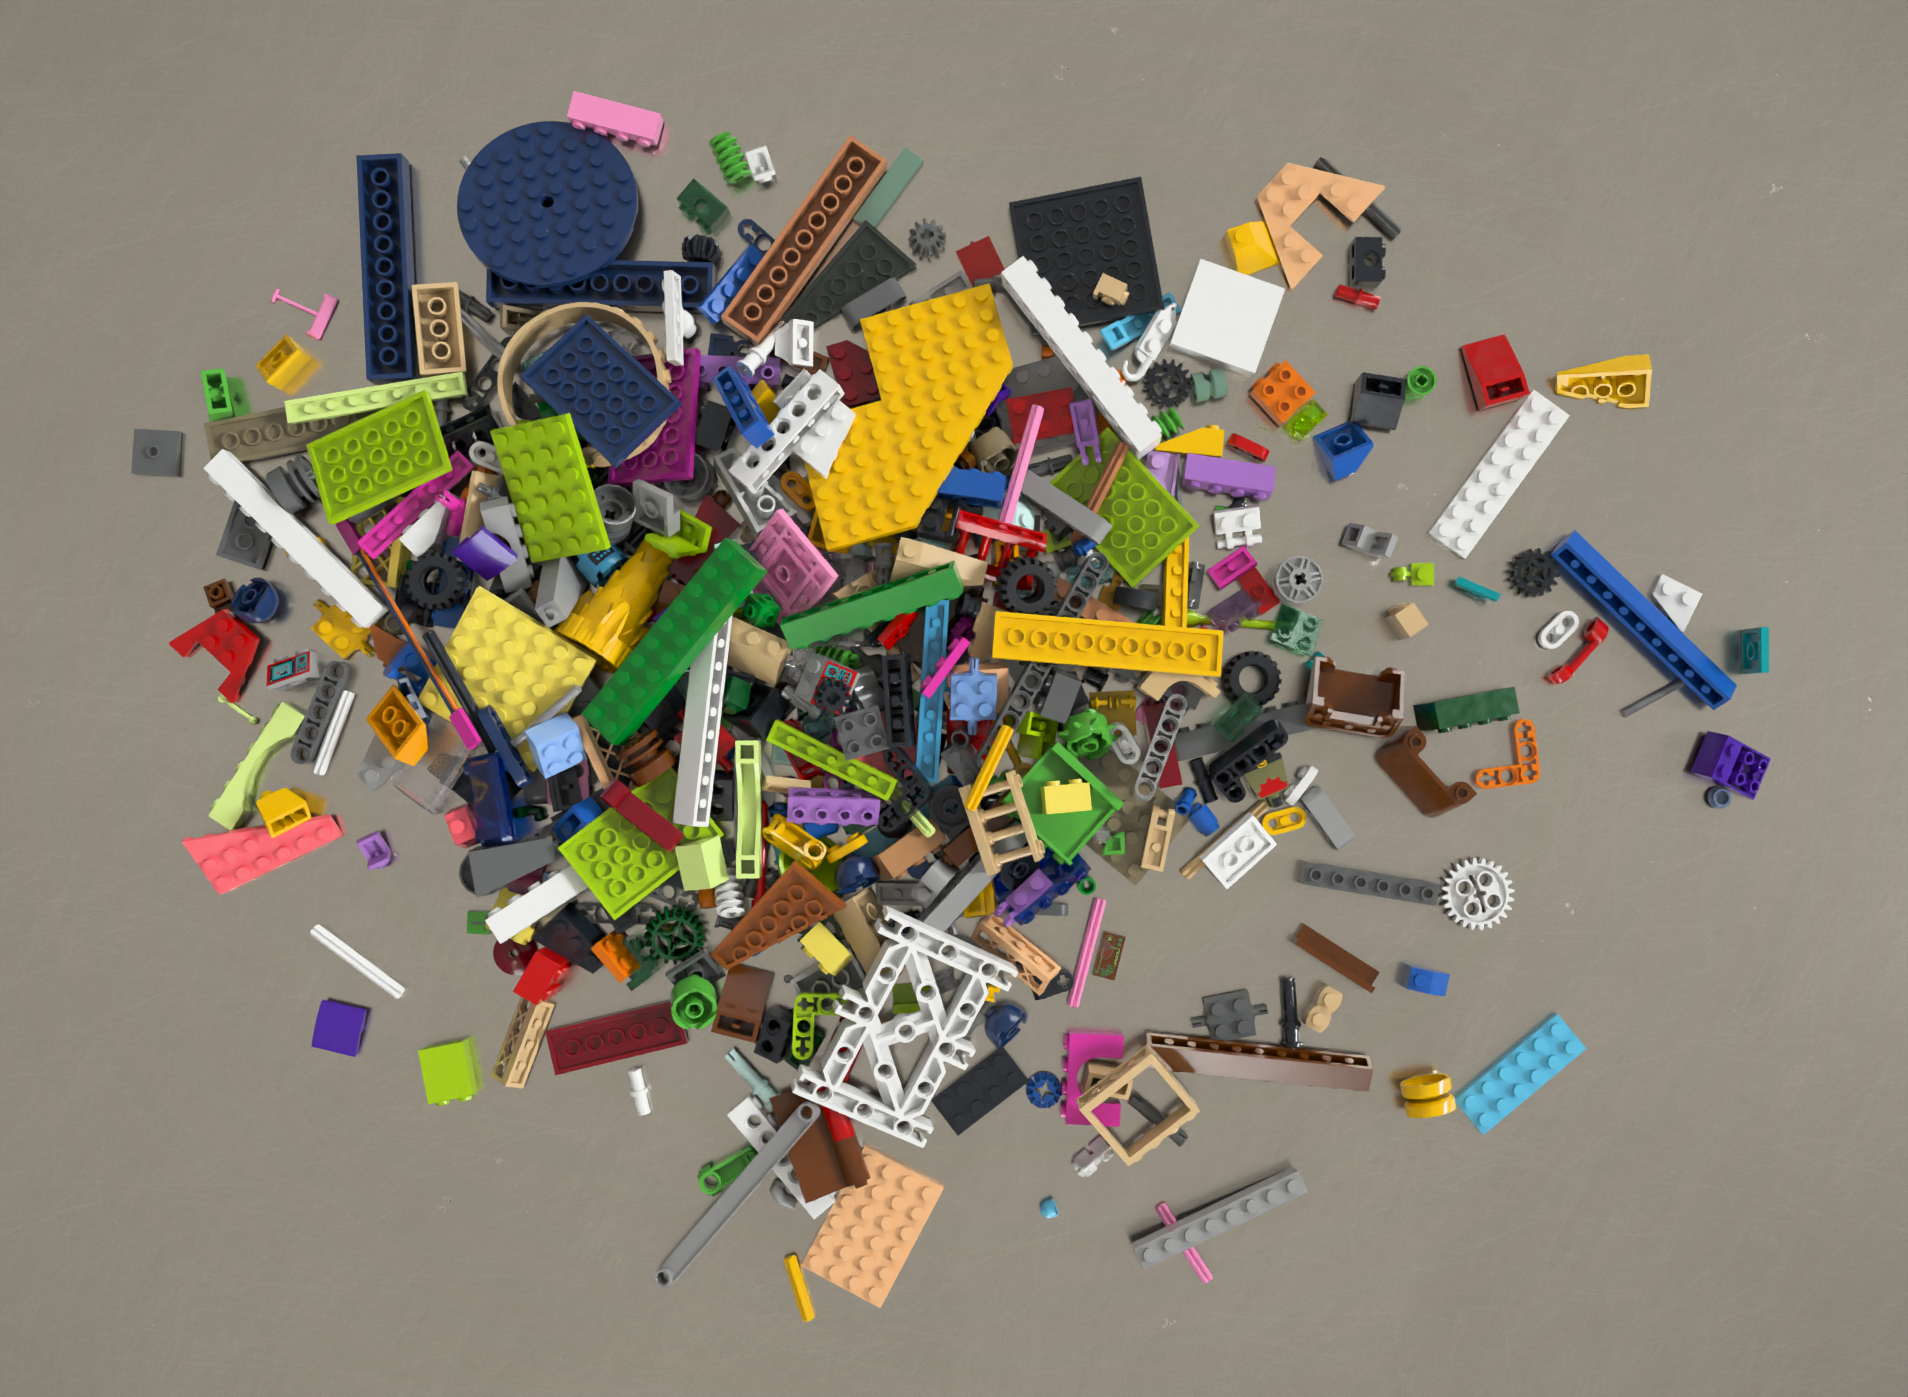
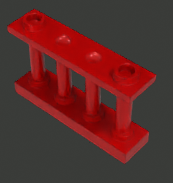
(1003, 531)

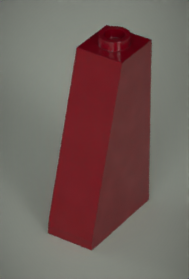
(722, 526)
(1151, 715)

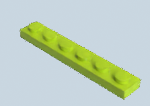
(832, 760)

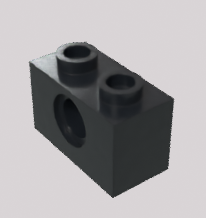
(1361, 273)

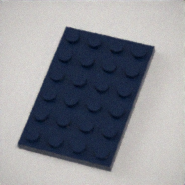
(603, 389)

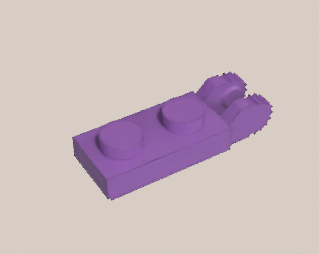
(1086, 429)
(1023, 896)

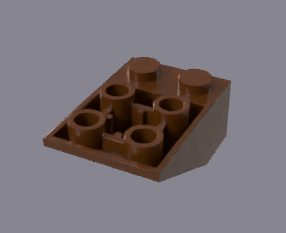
(742, 1003)

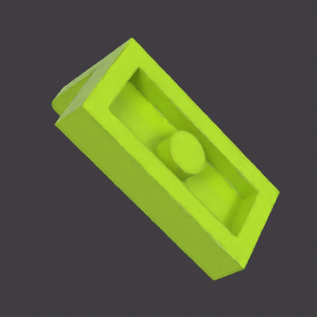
(905, 999)

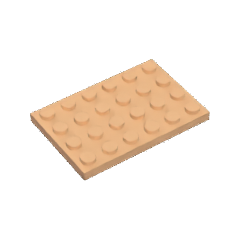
(873, 1228)

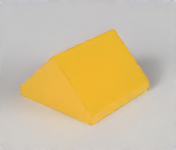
(282, 362)

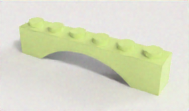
(235, 801)
(749, 809)

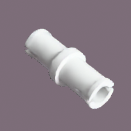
(639, 1091)

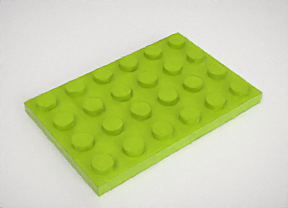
(379, 457)
(550, 488)
(1142, 512)
(621, 860)

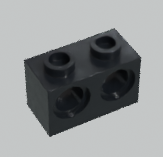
(723, 796)
(779, 1036)

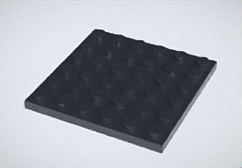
(1086, 234)

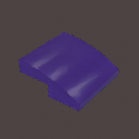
(485, 553)
(338, 1028)

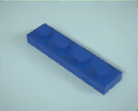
(729, 285)

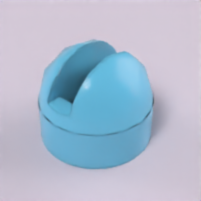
(1049, 1209)

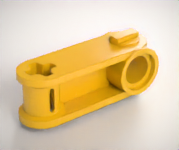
(795, 842)

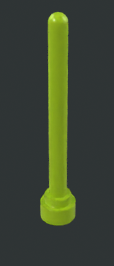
(1194, 619)

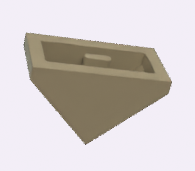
(514, 318)

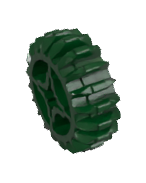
(666, 931)

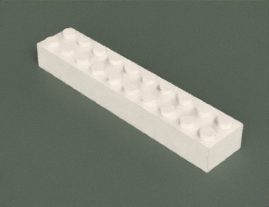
(1081, 358)

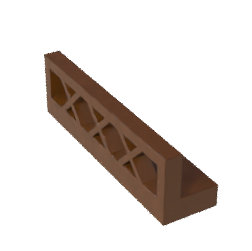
(1335, 957)

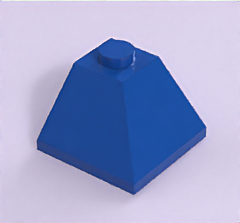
(1343, 448)

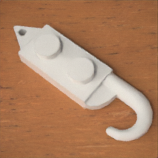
(1152, 341)

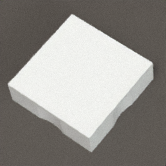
(1226, 318)

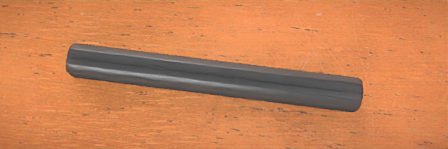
(1372, 211)

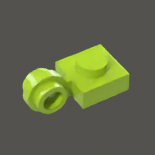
(1420, 574)

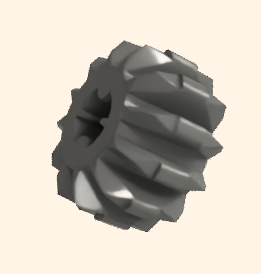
(935, 235)

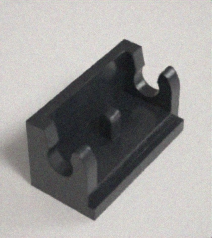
(564, 789)

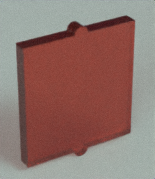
(980, 260)

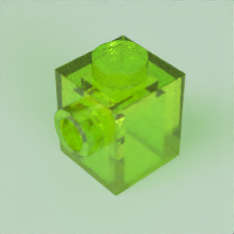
(1308, 418)

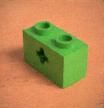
(216, 394)

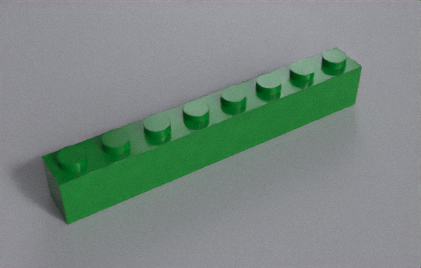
(872, 605)

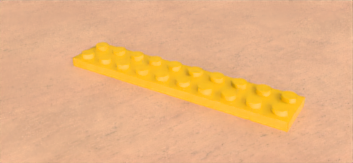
(1107, 644)

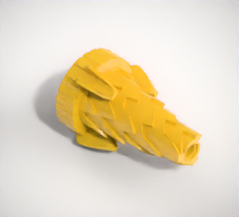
(614, 617)

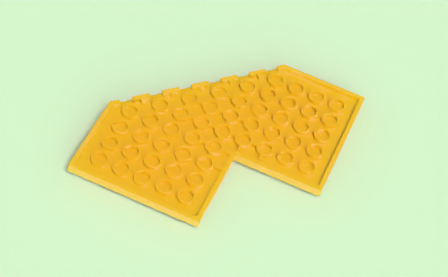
(935, 378)

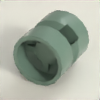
(1209, 384)

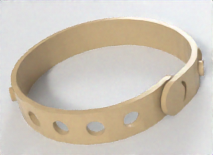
(556, 318)

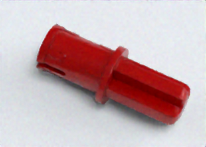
(1357, 296)

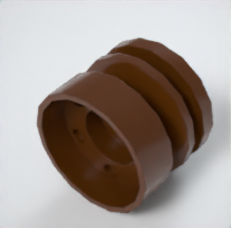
(645, 757)

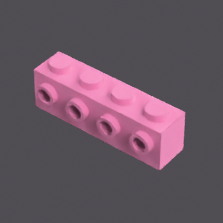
(615, 119)

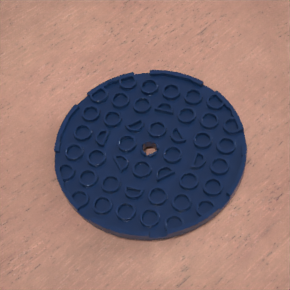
(557, 244)

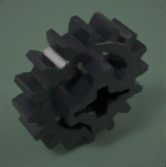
(1158, 382)
(1541, 575)

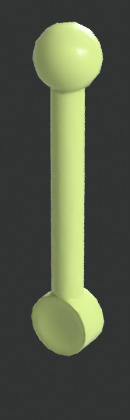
(251, 719)

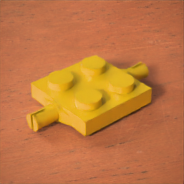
(340, 632)

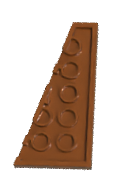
(781, 912)

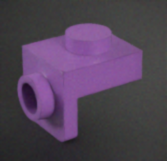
(374, 850)

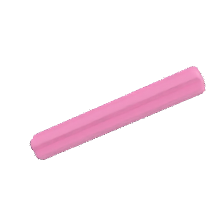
(1191, 1254)

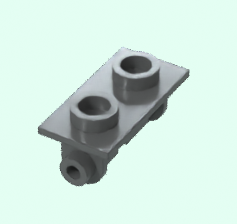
(1195, 581)

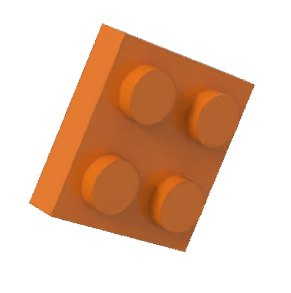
(616, 956)

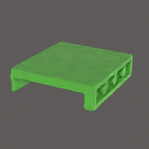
(1067, 831)

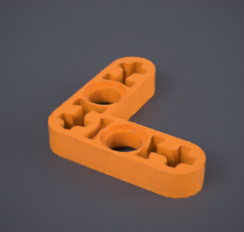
(1517, 770)

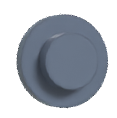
(1719, 797)

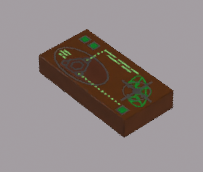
(1108, 955)

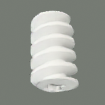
(728, 896)

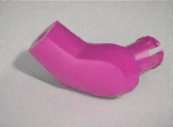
(456, 509)

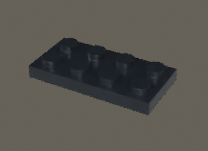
(979, 1090)

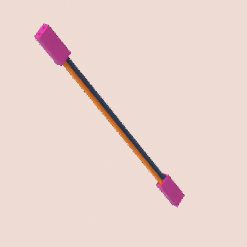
(458, 716)

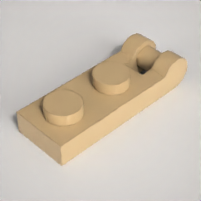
(1157, 839)

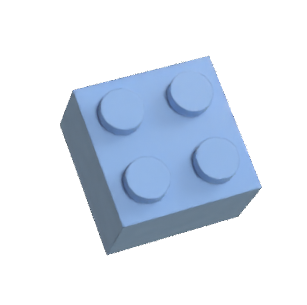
(556, 745)

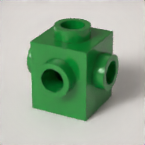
(761, 610)

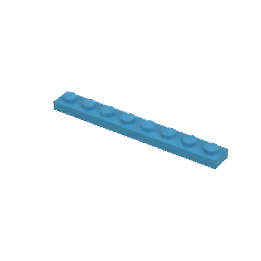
(931, 709)

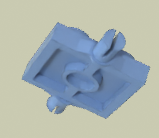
(973, 696)

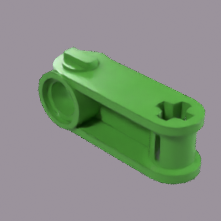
(726, 1170)

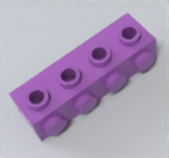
(713, 365)
(1228, 476)
(832, 806)

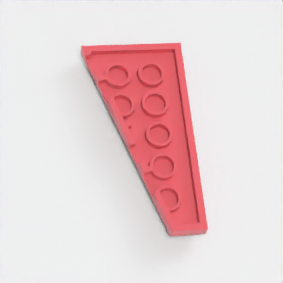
(250, 852)

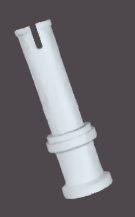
(757, 355)

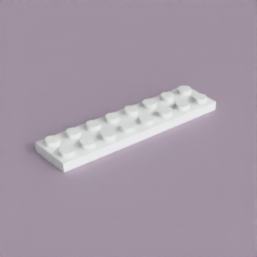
(1498, 474)

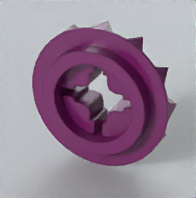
(963, 628)

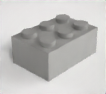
(817, 981)

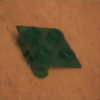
(1296, 630)

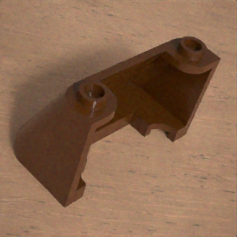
(1355, 700)
(1401, 762)

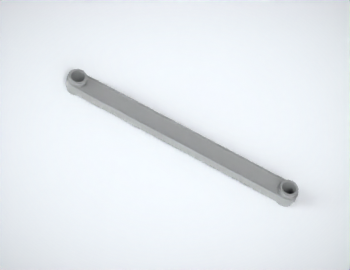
(736, 1194)

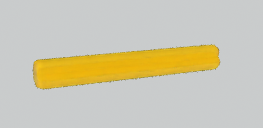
(988, 767)

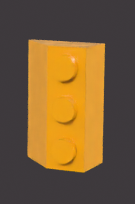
(399, 727)

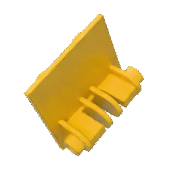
(1116, 707)

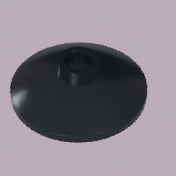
(1017, 871)

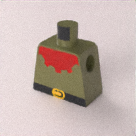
(1268, 780)

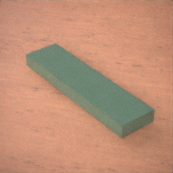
(889, 188)

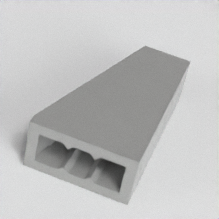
(558, 590)

